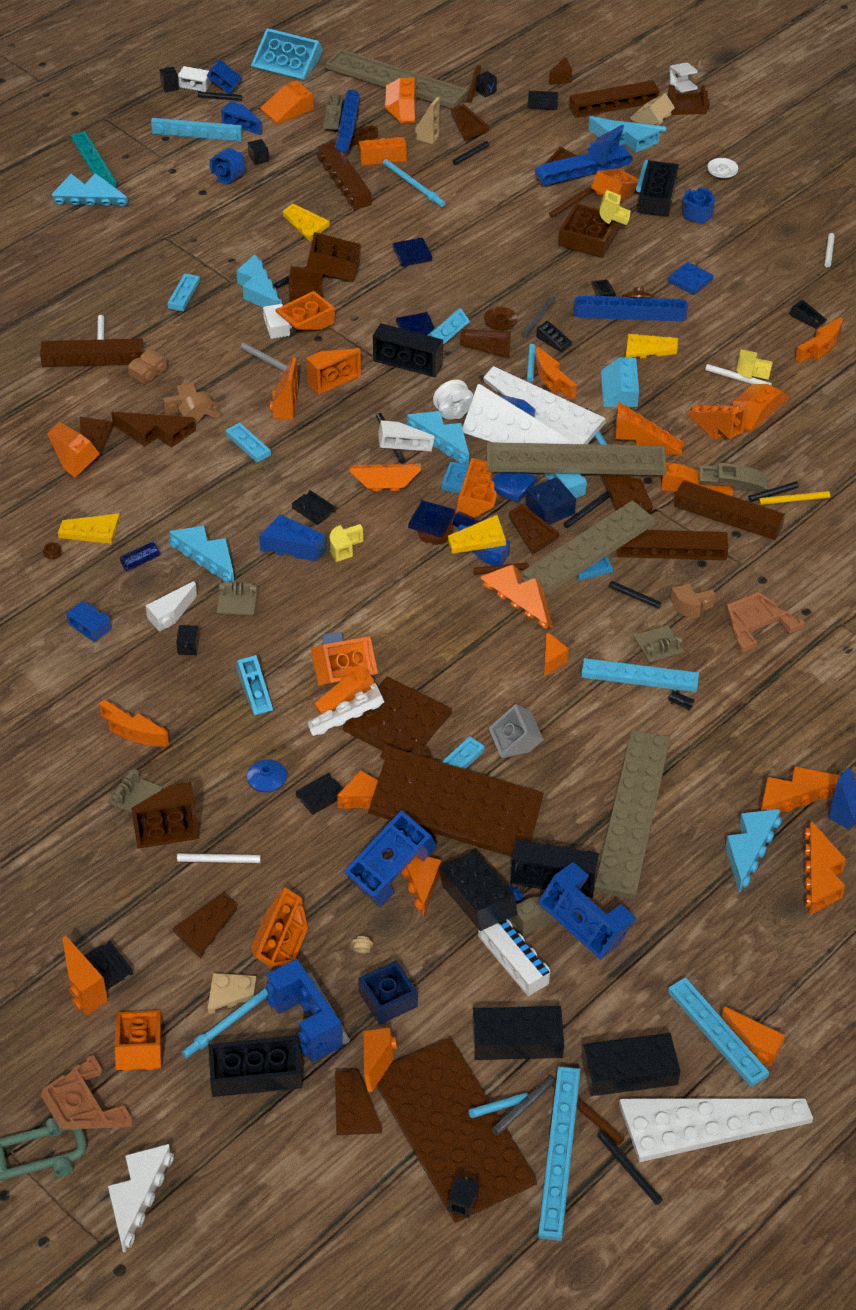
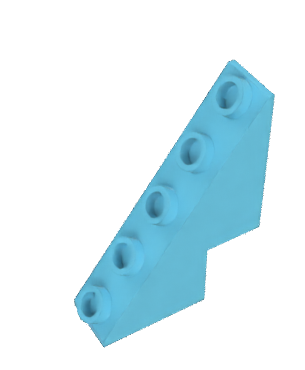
(633, 135)
(93, 192)
(255, 283)
(448, 437)
(209, 554)
(747, 847)

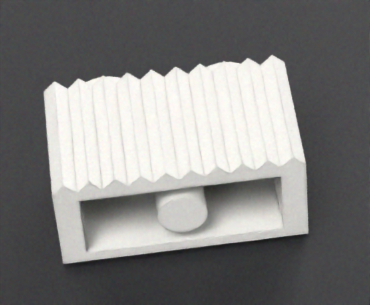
(194, 79)
(275, 323)

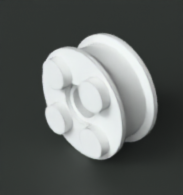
(453, 399)

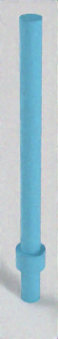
(432, 196)
(203, 1040)

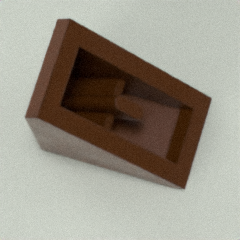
(561, 73)

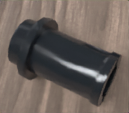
(681, 700)

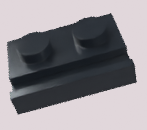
(543, 99)
(313, 507)
(319, 793)
(109, 964)

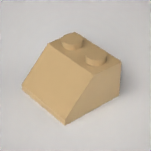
(654, 111)

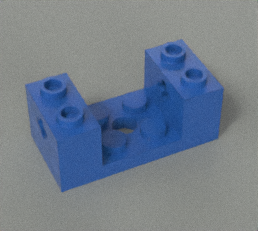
(373, 873)
(597, 930)
(293, 986)

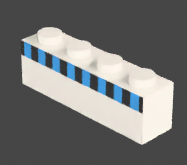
(516, 956)

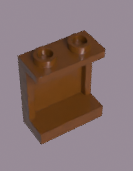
(688, 102)
(304, 281)

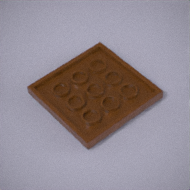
(401, 721)

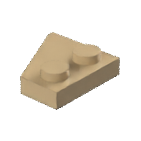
(230, 990)

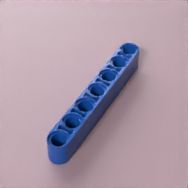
(347, 120)
(579, 166)
(630, 308)

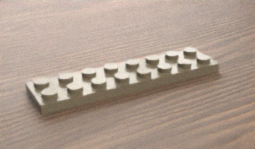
(589, 547)

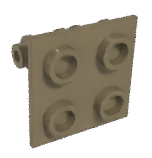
(237, 599)
(659, 643)
(132, 791)

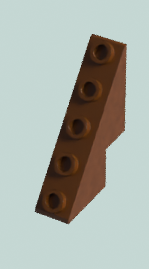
(148, 427)

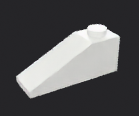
(401, 436)
(169, 608)

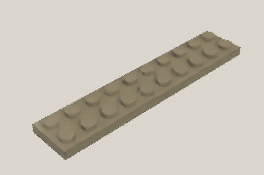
(384, 74)
(576, 458)
(632, 815)

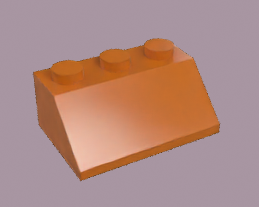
(378, 150)

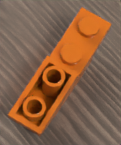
(821, 344)
(552, 376)
(136, 728)

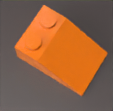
(288, 103)
(615, 181)
(308, 312)
(332, 368)
(286, 393)
(341, 658)
(85, 981)
(138, 1040)

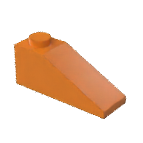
(345, 690)
(760, 1039)
(378, 1055)

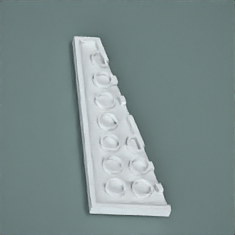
(555, 412)
(500, 421)
(683, 1125)

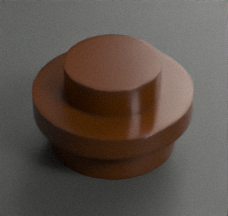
(52, 550)

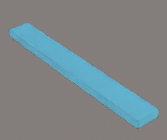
(559, 1154)

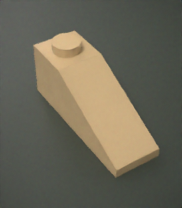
(428, 127)

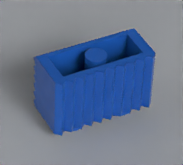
(224, 76)
(88, 621)

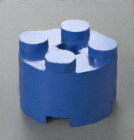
(227, 165)
(698, 205)

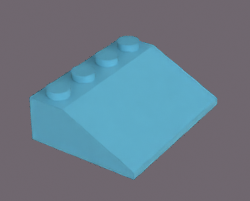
(287, 54)

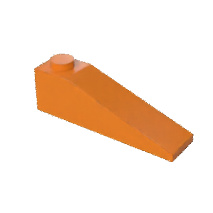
(72, 449)
(677, 473)
(477, 490)

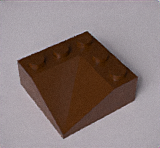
(587, 231)
(334, 256)
(166, 817)

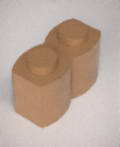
(147, 366)

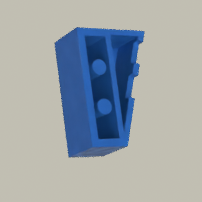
(292, 538)

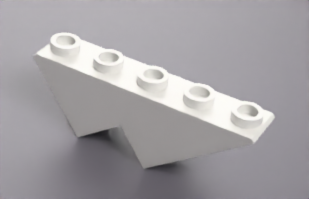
(134, 1196)

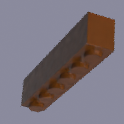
(613, 98)
(344, 176)
(90, 352)
(729, 510)
(677, 545)

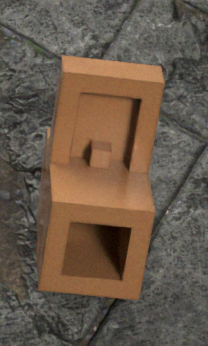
(172, 403)
(198, 405)
(689, 603)

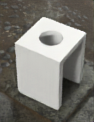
(682, 83)

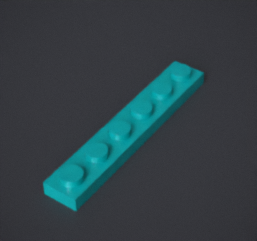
(92, 157)

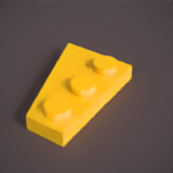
(305, 221)
(650, 345)
(92, 529)
(478, 536)

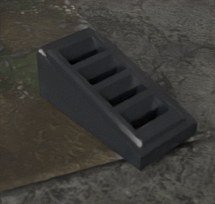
(603, 288)
(804, 312)
(548, 333)

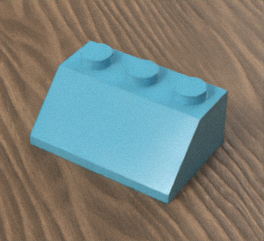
(620, 383)

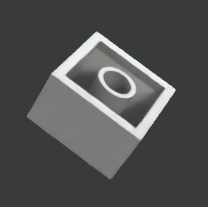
(515, 732)

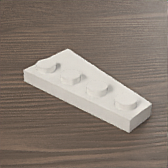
(345, 710)

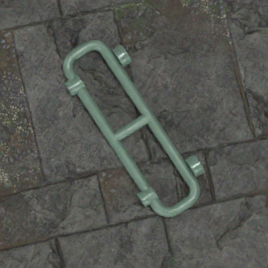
(61, 1164)

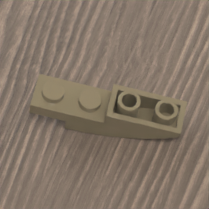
(333, 111)
(733, 475)

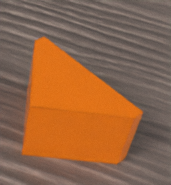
(555, 654)

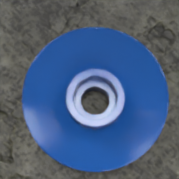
(266, 775)

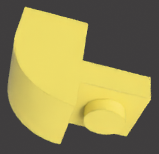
(611, 210)
(751, 366)
(343, 540)

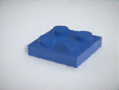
(690, 278)
(513, 484)

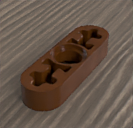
(364, 133)

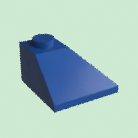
(605, 146)

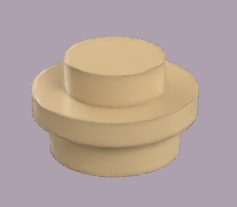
(362, 944)

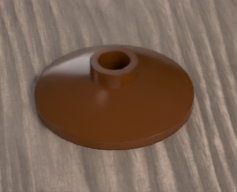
(638, 292)
(500, 318)

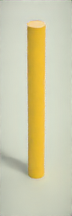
(793, 498)

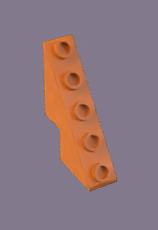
(719, 419)
(636, 427)
(523, 595)
(804, 789)
(357, 792)
(822, 867)
(422, 880)

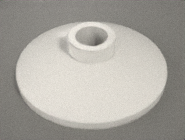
(722, 167)

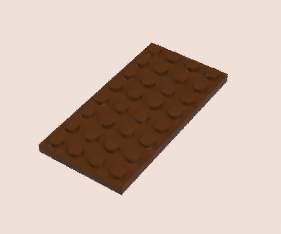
(455, 802)
(432, 1104)

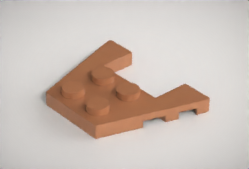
(754, 613)
(74, 1104)

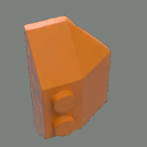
(401, 99)
(760, 402)
(385, 475)
(281, 930)

